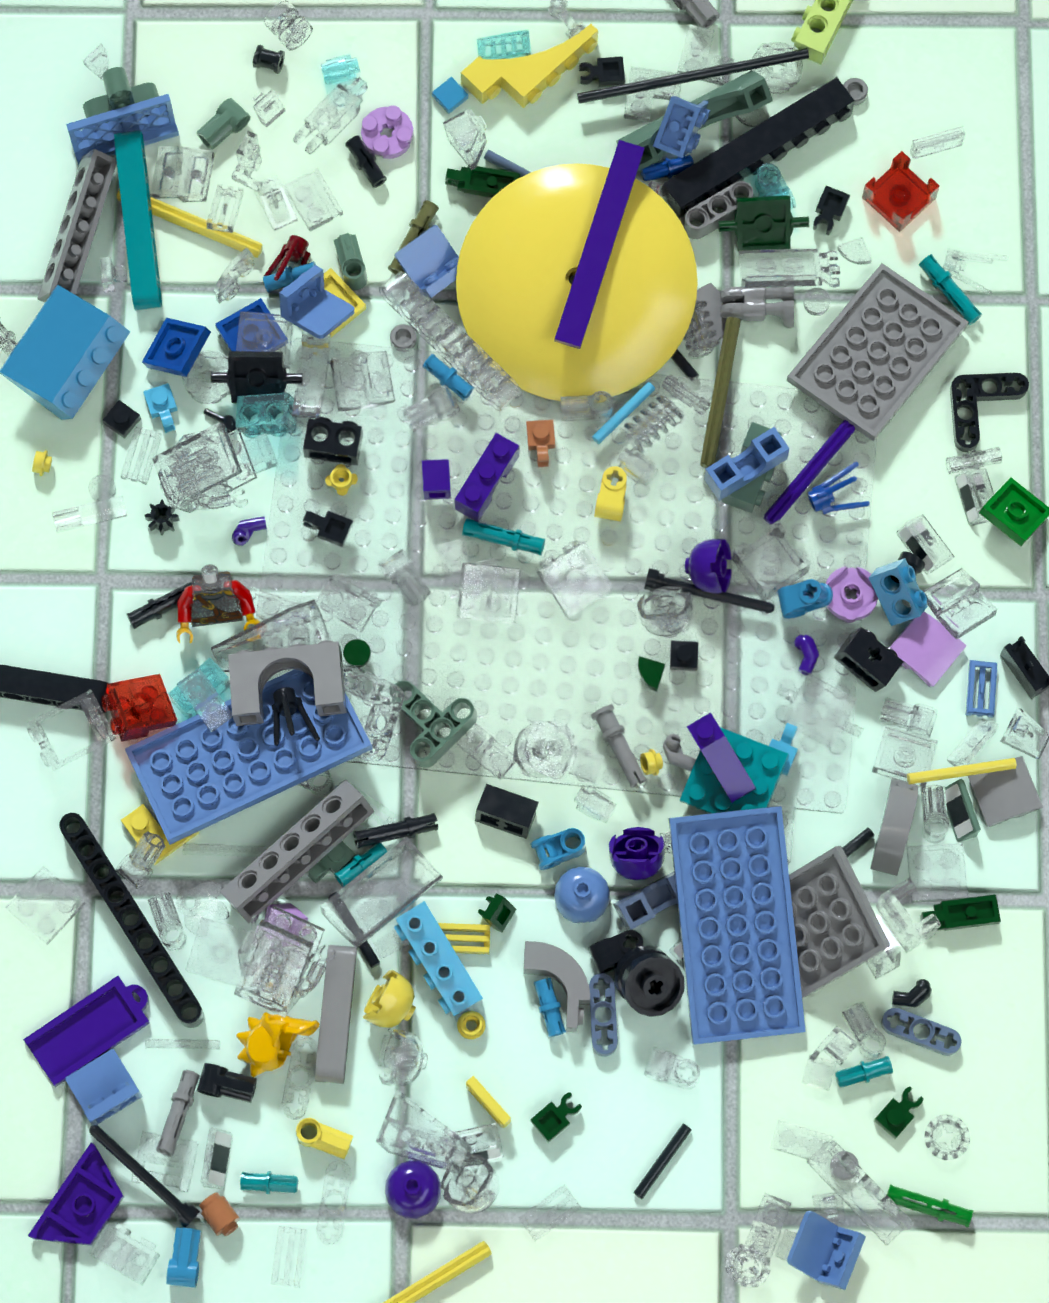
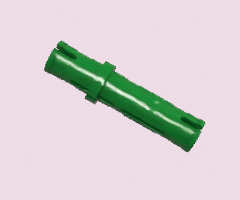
(962, 1217)

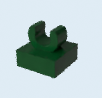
(498, 912)

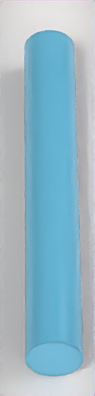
(623, 413)

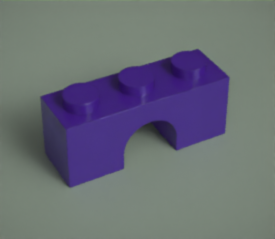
(480, 485)

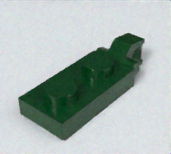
(480, 180)
(966, 912)

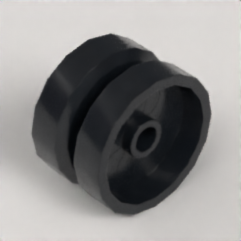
(649, 981)

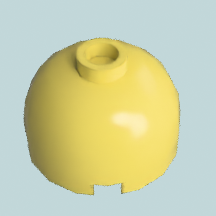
(390, 1001)

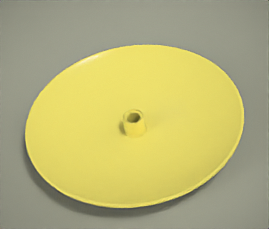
(518, 283)

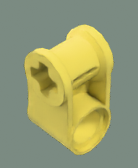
(611, 498)

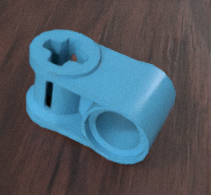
(803, 598)
(557, 849)

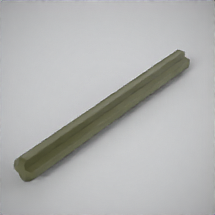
(720, 392)

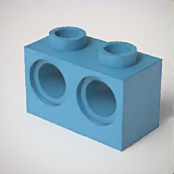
(892, 593)

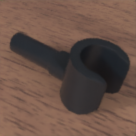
(228, 420)

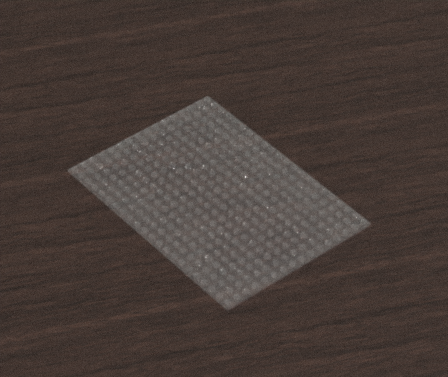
(577, 664)

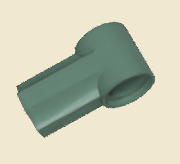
(229, 118)
(351, 261)

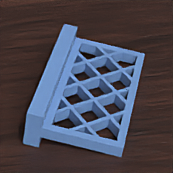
(154, 122)

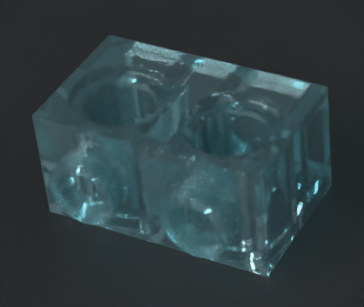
(267, 408)

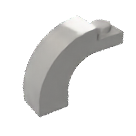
(894, 827)
(557, 964)

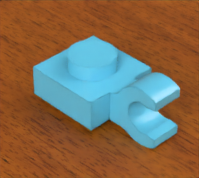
(161, 404)
(785, 745)

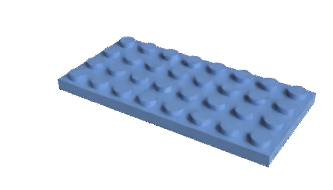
(208, 776)
(737, 925)

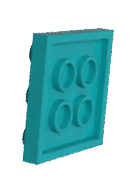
(759, 760)

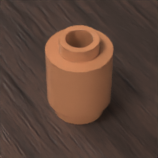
(219, 1214)

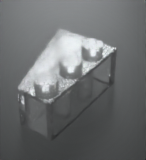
(421, 1137)

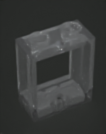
(95, 717)

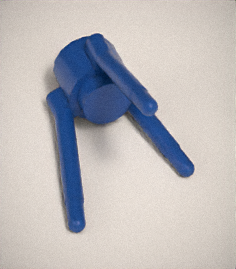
(822, 495)

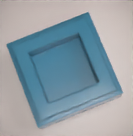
(450, 95)

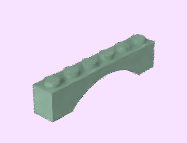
(729, 100)

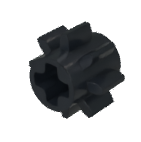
(160, 524)

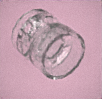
(288, 25)

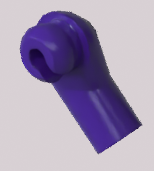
(810, 653)

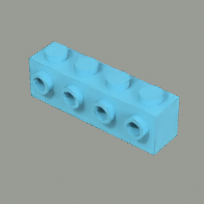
(438, 958)

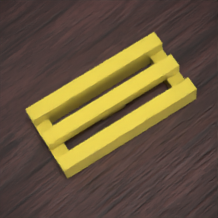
(468, 938)
(488, 1102)

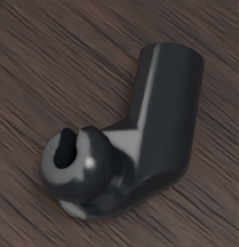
(915, 996)

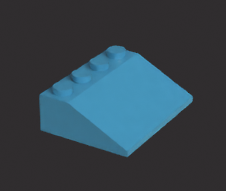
(64, 352)

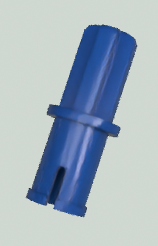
(666, 168)

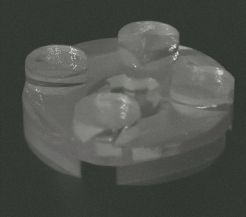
(787, 77)
(196, 384)

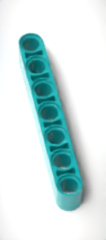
(138, 220)

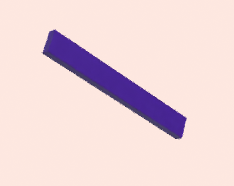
(599, 244)

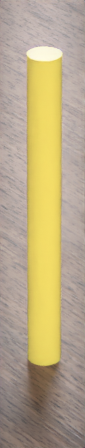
(961, 771)

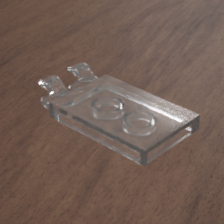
(787, 268)

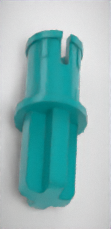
(864, 1072)
(268, 1182)

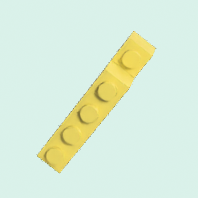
(527, 75)

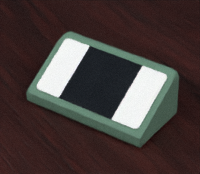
(961, 811)

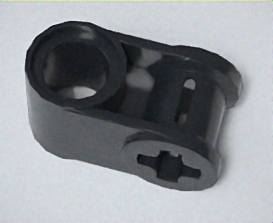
(610, 950)

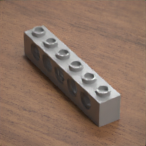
(79, 223)
(297, 851)

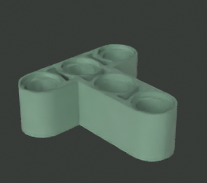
(118, 93)
(434, 723)

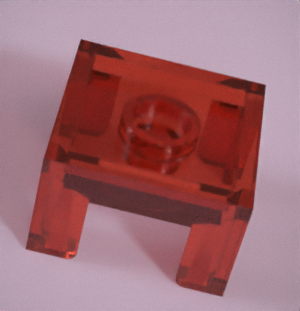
(900, 193)

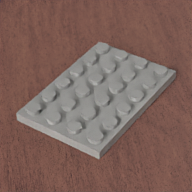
(877, 351)

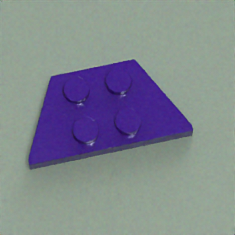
(81, 1203)

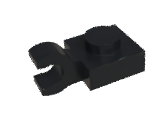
(331, 528)

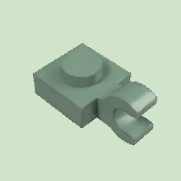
(333, 861)

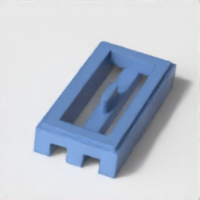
(979, 711)

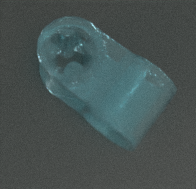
(776, 187)

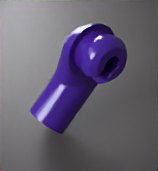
(246, 528)

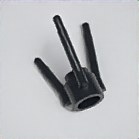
(286, 705)

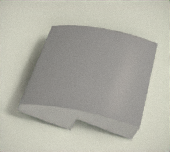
(1005, 793)

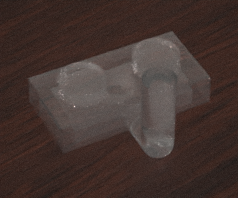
(248, 160)

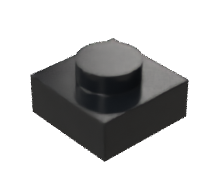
(121, 419)
(684, 655)

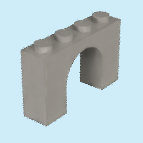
(252, 670)

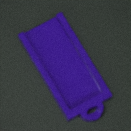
(88, 1029)

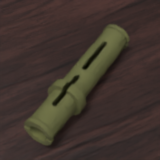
(417, 227)

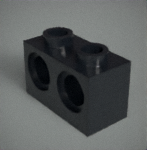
(331, 448)

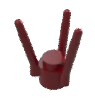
(292, 251)

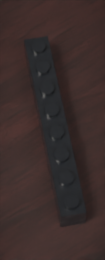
(759, 146)

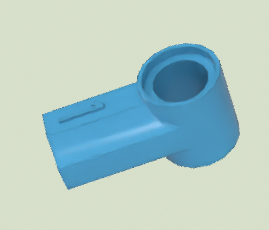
(183, 1266)

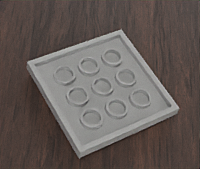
(832, 921)

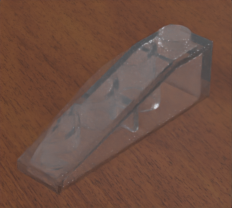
(292, 626)

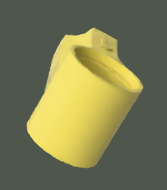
(327, 1138)

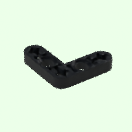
(976, 393)

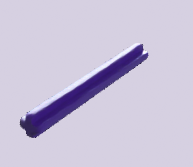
(809, 472)

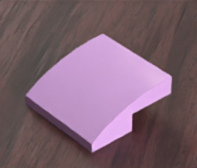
(927, 648)

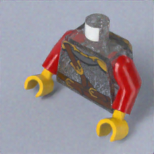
(214, 600)

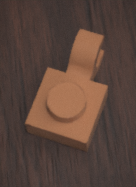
(541, 438)

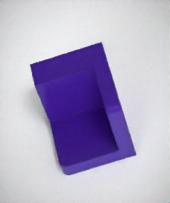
(436, 479)

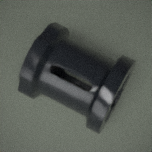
(268, 59)

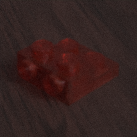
(138, 707)

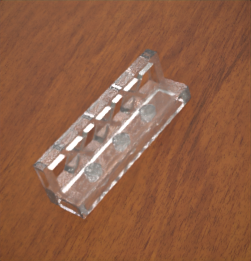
(859, 1191)

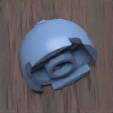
(581, 895)

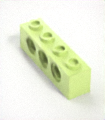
(826, 21)

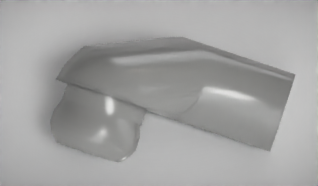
(675, 754)

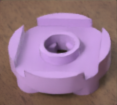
(391, 118)
(850, 609)

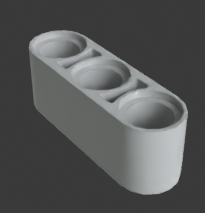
(703, 211)

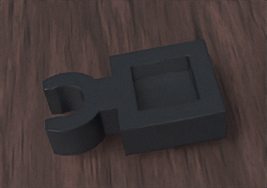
(608, 71)
(830, 206)

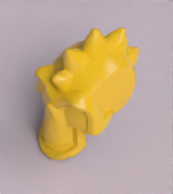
(270, 1040)

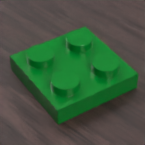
(1015, 511)

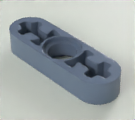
(597, 1035)
(937, 1047)

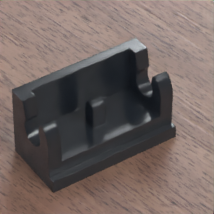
(1025, 667)
(506, 811)

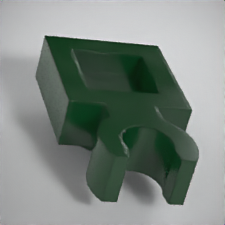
(896, 1115)
(553, 1119)

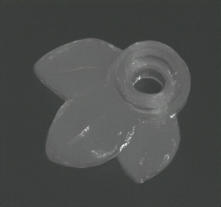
(205, 905)

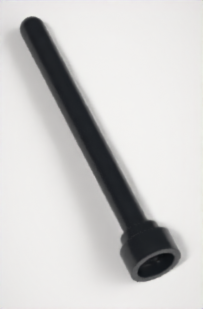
(657, 580)
(184, 1212)

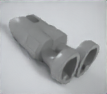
(751, 305)

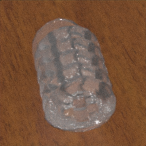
(698, 335)
(651, 421)

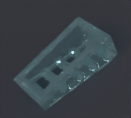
(503, 39)

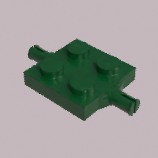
(763, 223)

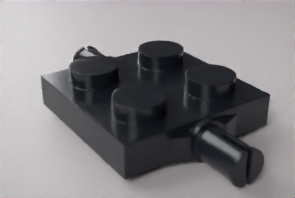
(255, 374)

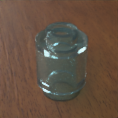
(340, 69)

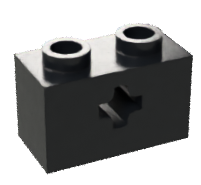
(868, 659)

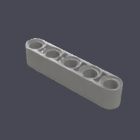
(336, 1015)

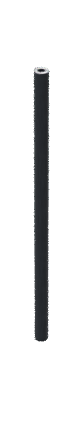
(694, 75)

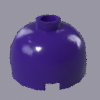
(709, 565)
(637, 853)
(413, 1189)

